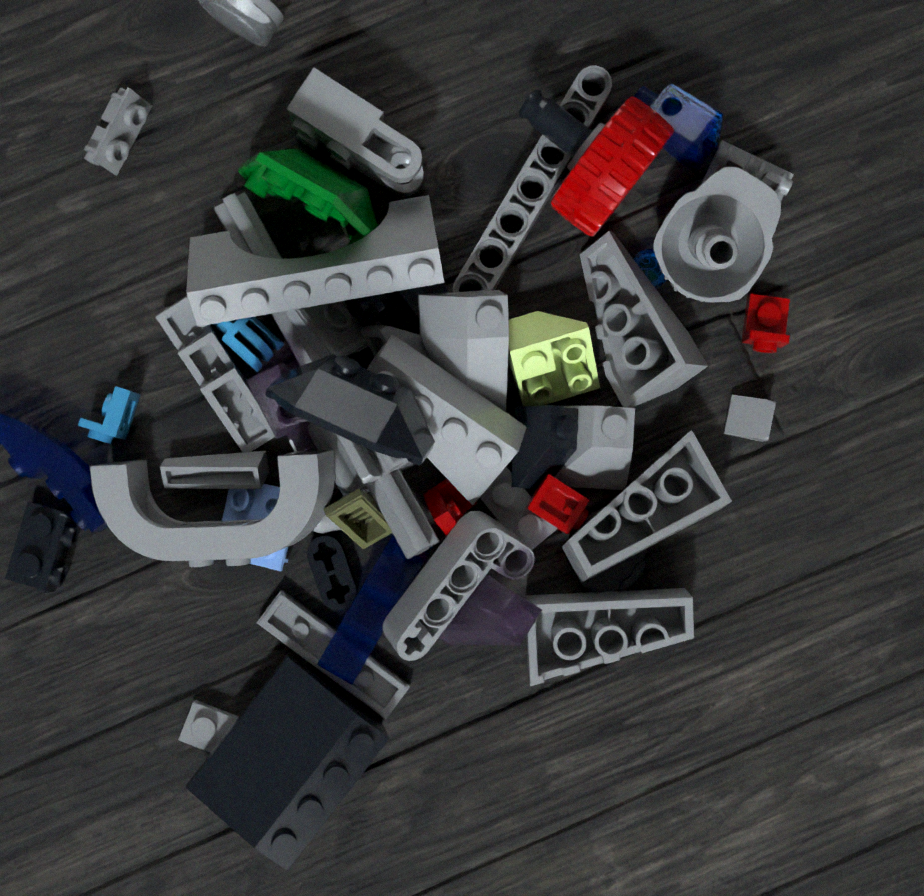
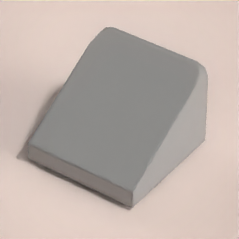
(749, 418)

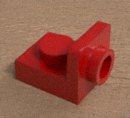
(766, 323)
(446, 505)
(558, 505)

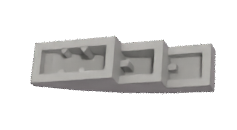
(216, 375)

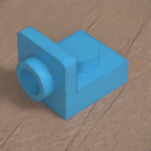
(118, 414)

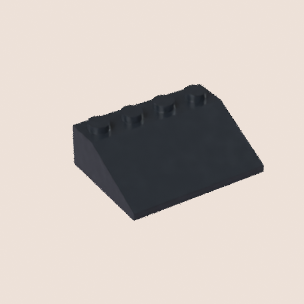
(288, 762)

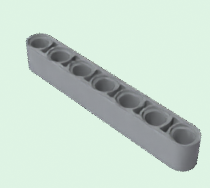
(534, 171)

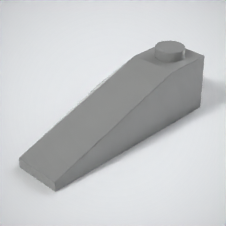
(640, 334)
(469, 338)

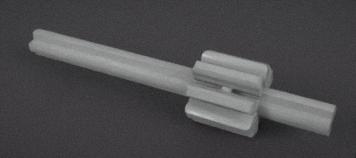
(354, 464)

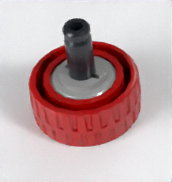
(603, 160)

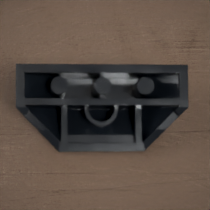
(356, 406)

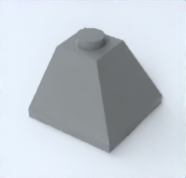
(602, 448)

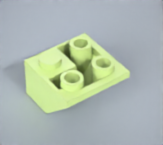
(550, 358)

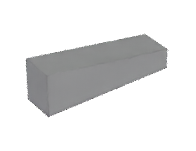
(217, 471)

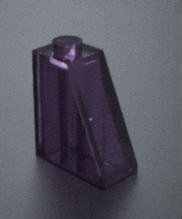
(492, 616)

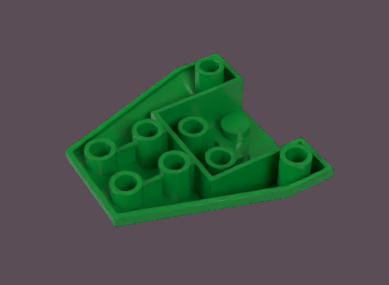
(314, 183)

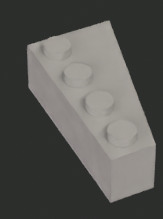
(469, 431)
(656, 505)
(603, 627)

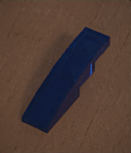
(365, 617)

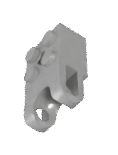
(354, 134)

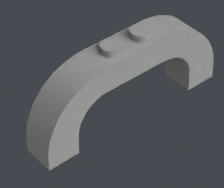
(137, 521)

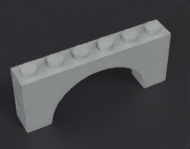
(237, 285)

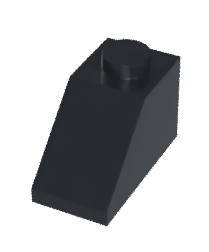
(546, 443)

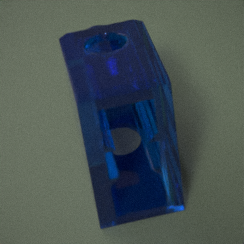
(694, 122)

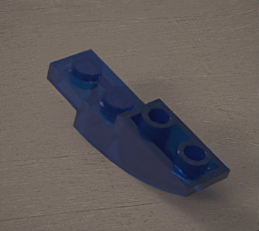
(41, 454)

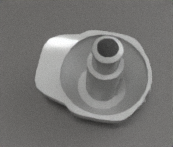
(719, 236)

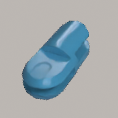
(240, 329)

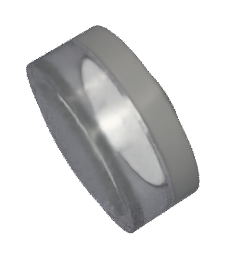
(247, 18)

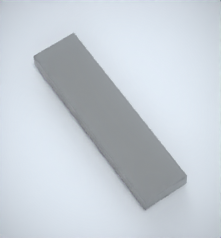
(309, 638)

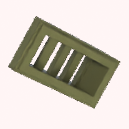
(359, 518)

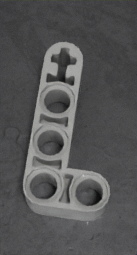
(442, 590)

